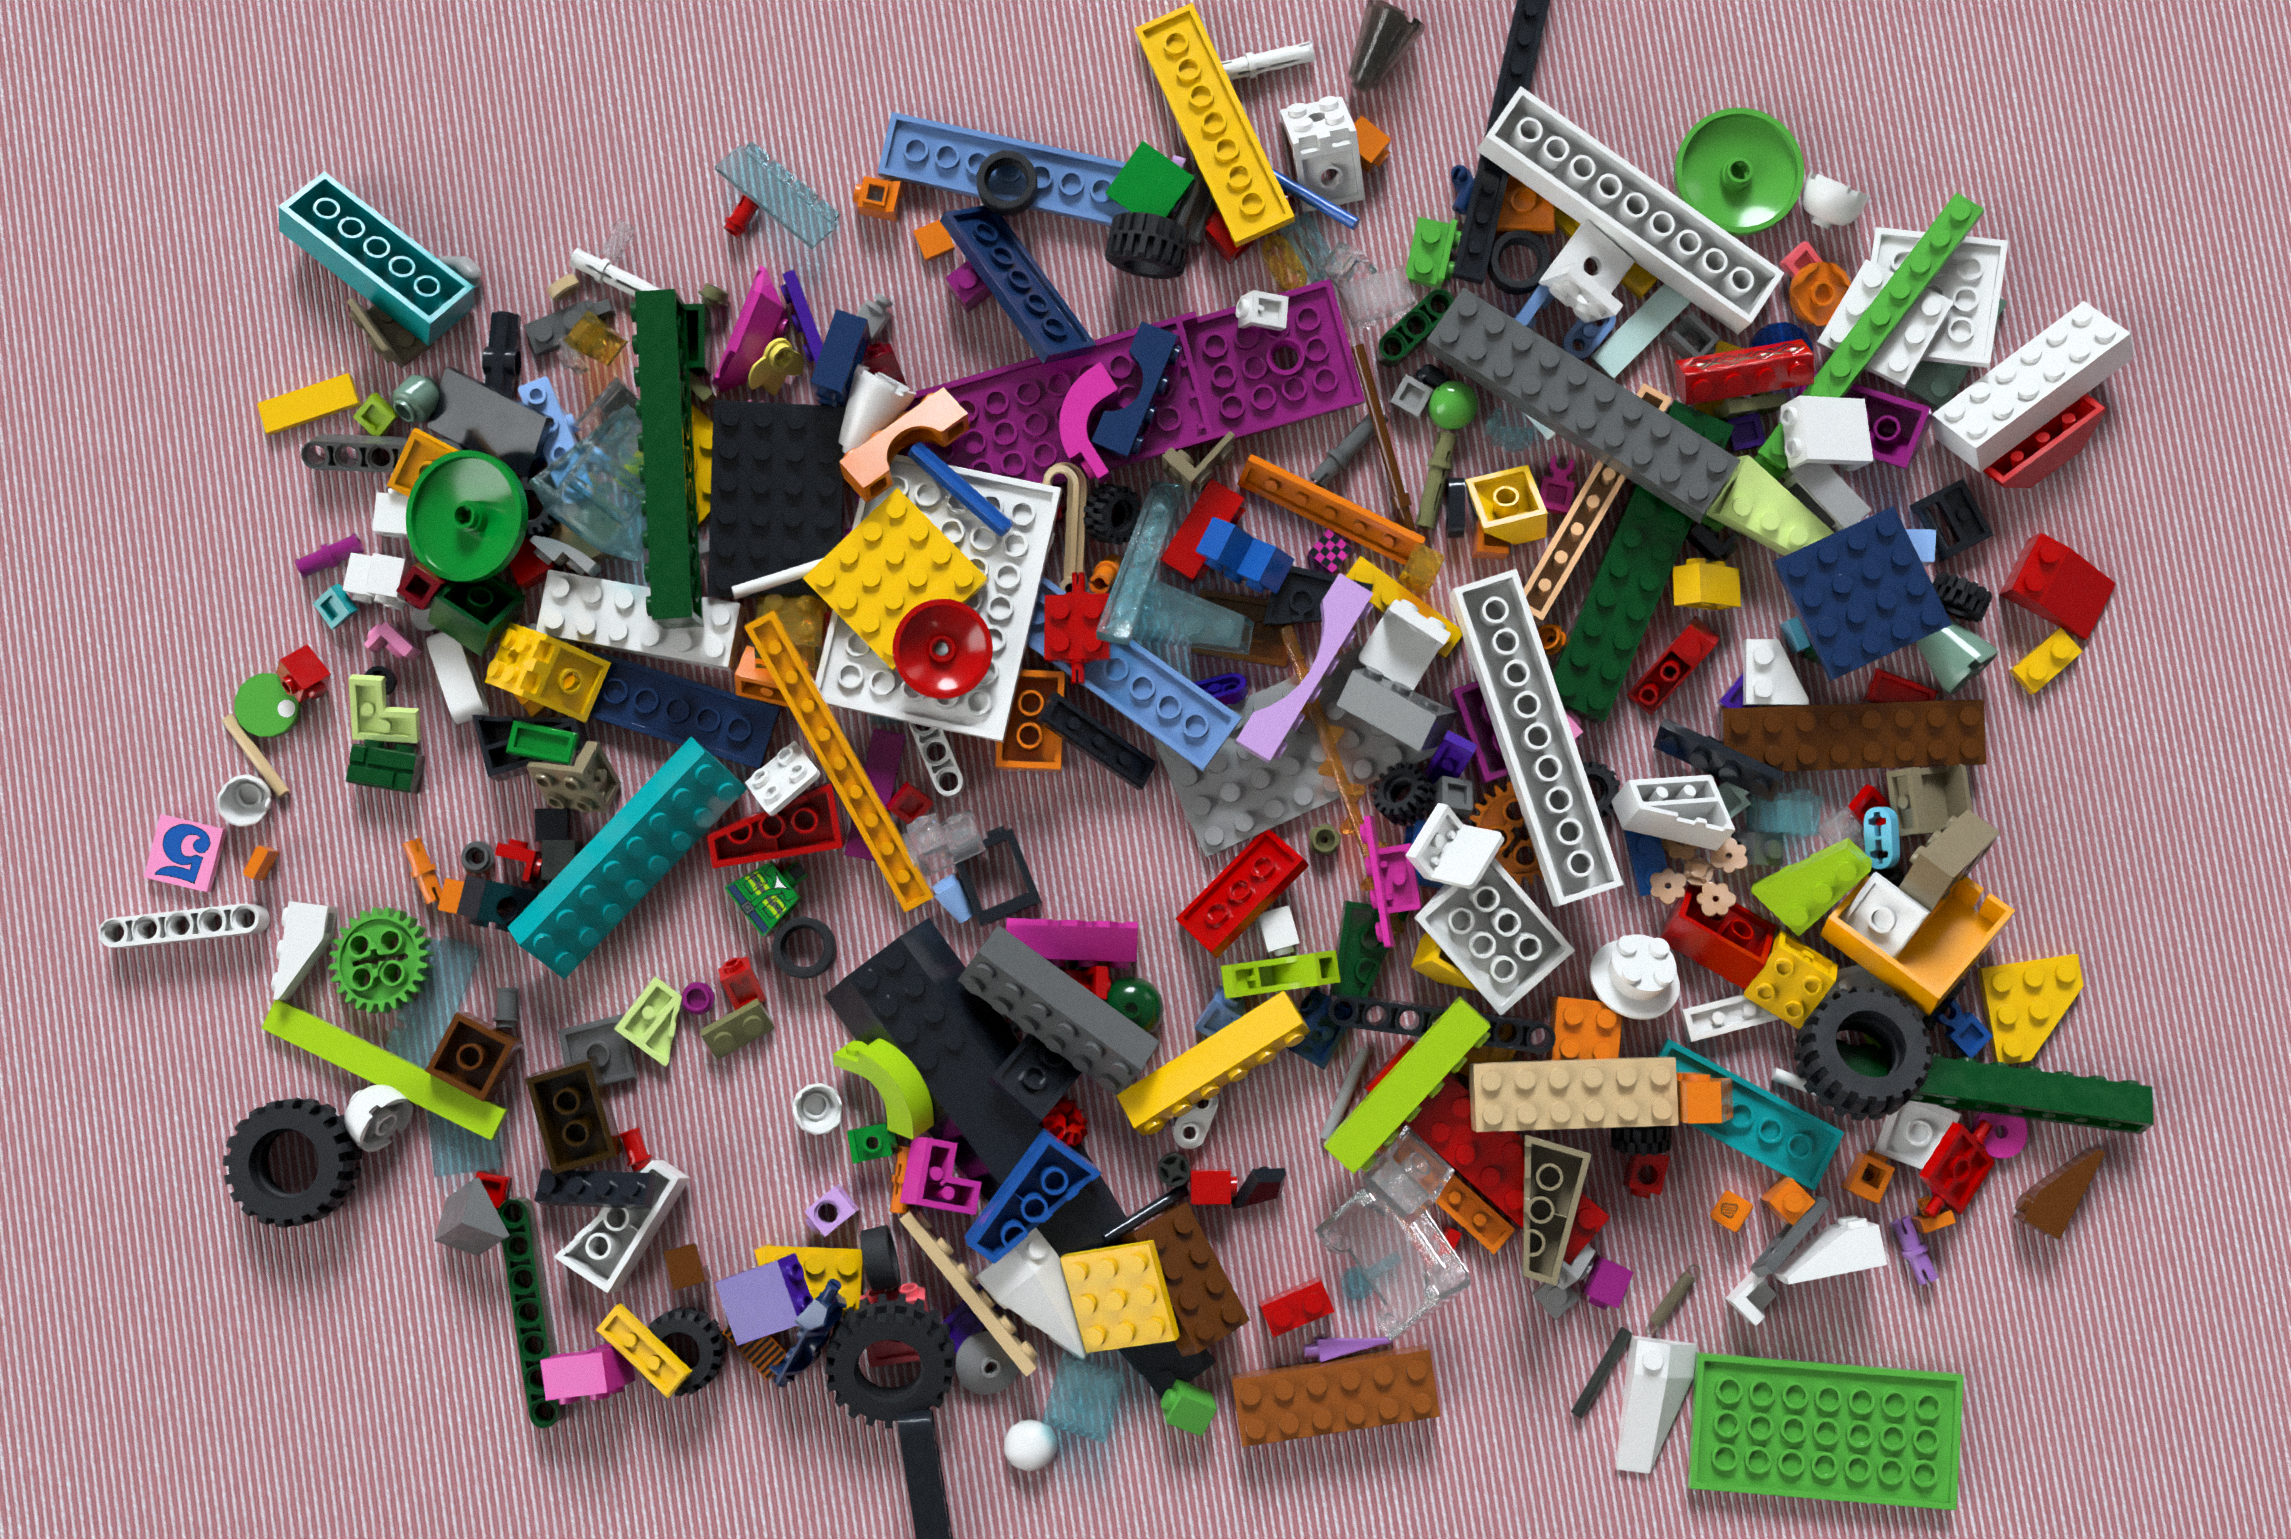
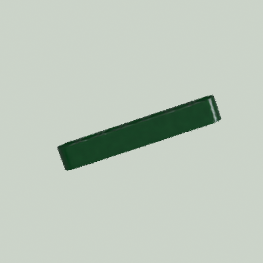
(535, 1294)

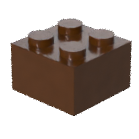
(474, 1056)

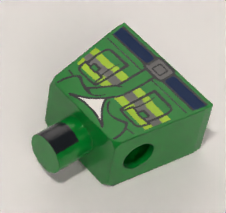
(768, 895)

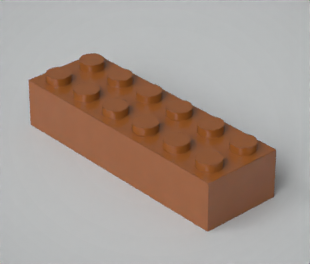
(1335, 1395)

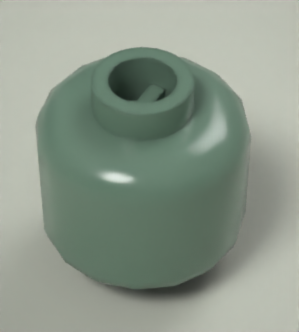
(416, 398)

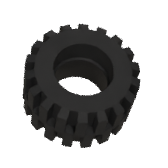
(1148, 245)
(706, 1336)

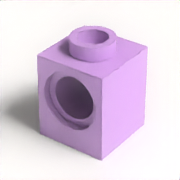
(843, 1204)

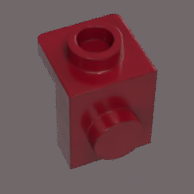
(883, 360)

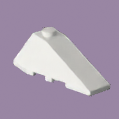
(1035, 1288)

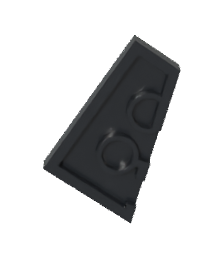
(1300, 597)

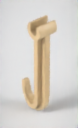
(1075, 526)

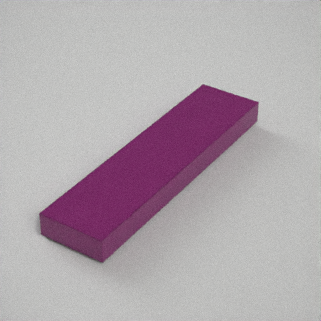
(882, 770)

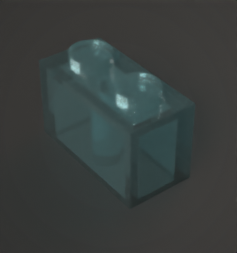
(1789, 814)

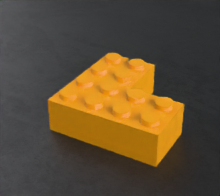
(1938, 951)

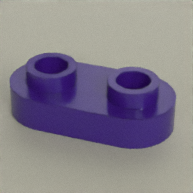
(1225, 688)

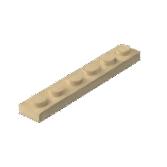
(979, 1301)

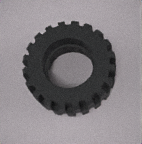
(1890, 1026)
(250, 1169)

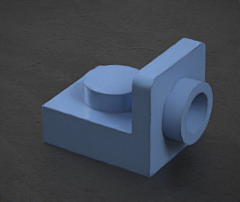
(1219, 1013)

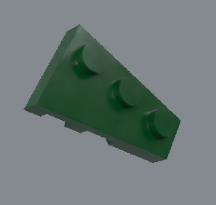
(1358, 949)

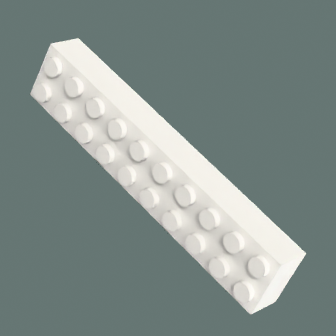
(1630, 210)
(1535, 738)

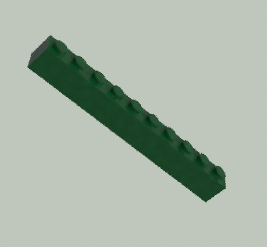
(2020, 1091)

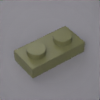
(1759, 403)
(737, 1029)

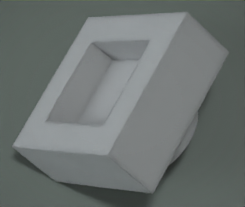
(1411, 396)
(1554, 1299)

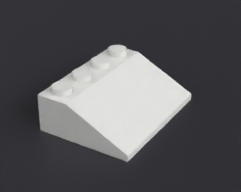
(1495, 936)

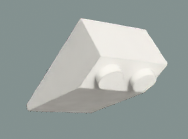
(1835, 1250)

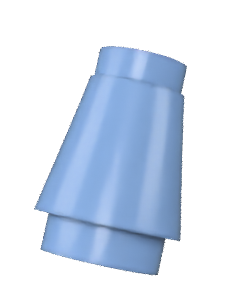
(954, 898)

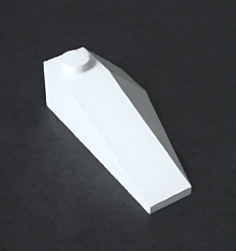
(1653, 1392)

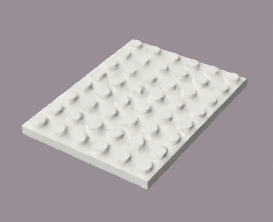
(860, 681)

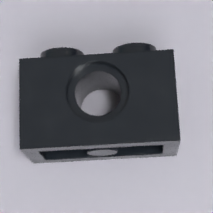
(493, 902)

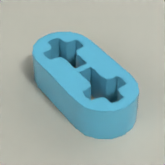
(1882, 837)

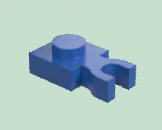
(1964, 1030)

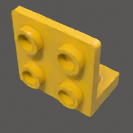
(1792, 980)

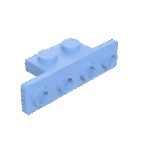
(561, 435)

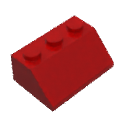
(1728, 944)

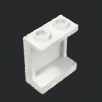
(1826, 431)

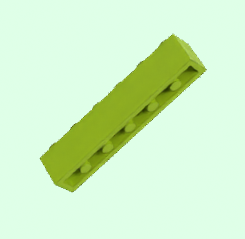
(1406, 1085)

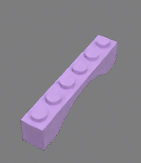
(1339, 612)

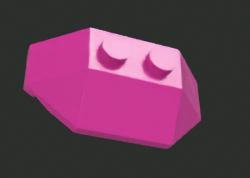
(758, 324)

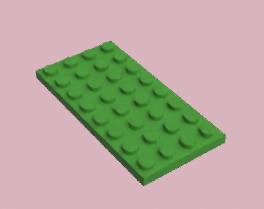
(1825, 1431)

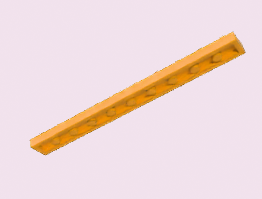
(838, 760)

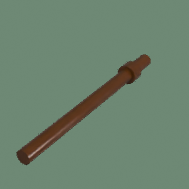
(1400, 499)

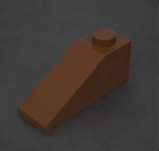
(2054, 1199)

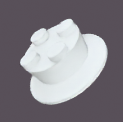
(1636, 976)

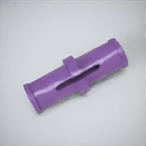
(1914, 1250)

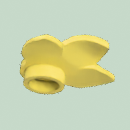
(775, 365)

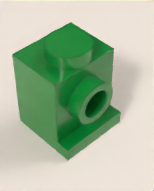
(858, 1142)

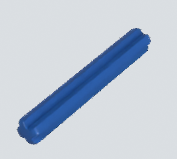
(960, 489)

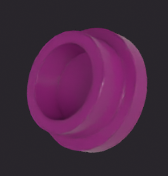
(698, 998)

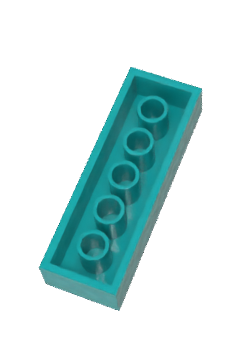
(376, 258)

